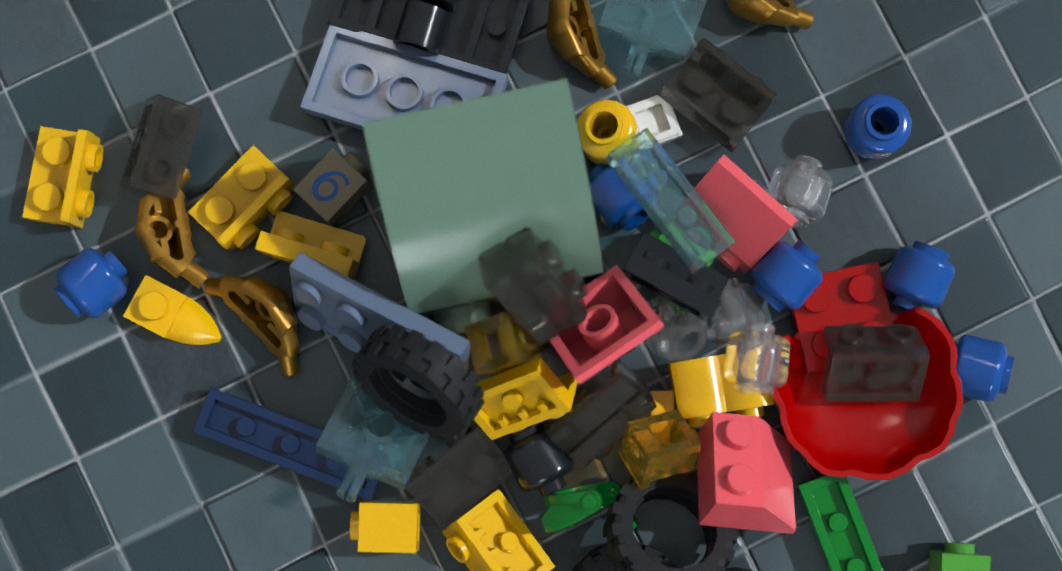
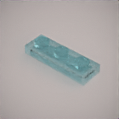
(670, 200)

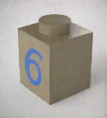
(334, 186)

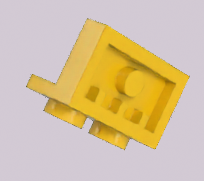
(63, 177)
(243, 200)
(321, 242)
(524, 398)
(495, 539)

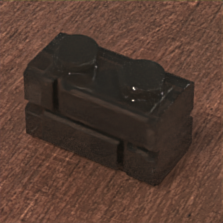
(534, 285)
(601, 413)

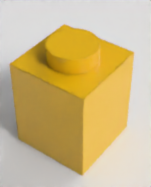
(386, 526)

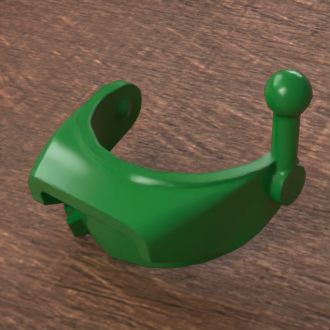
(578, 503)

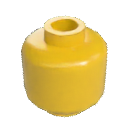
(602, 119)

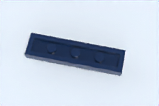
(271, 438)

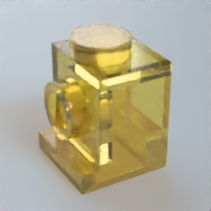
(515, 344)
(659, 447)

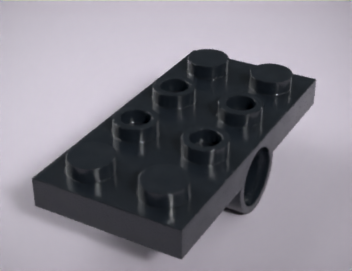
(464, 30)

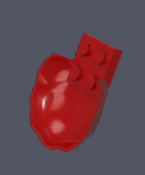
(865, 436)

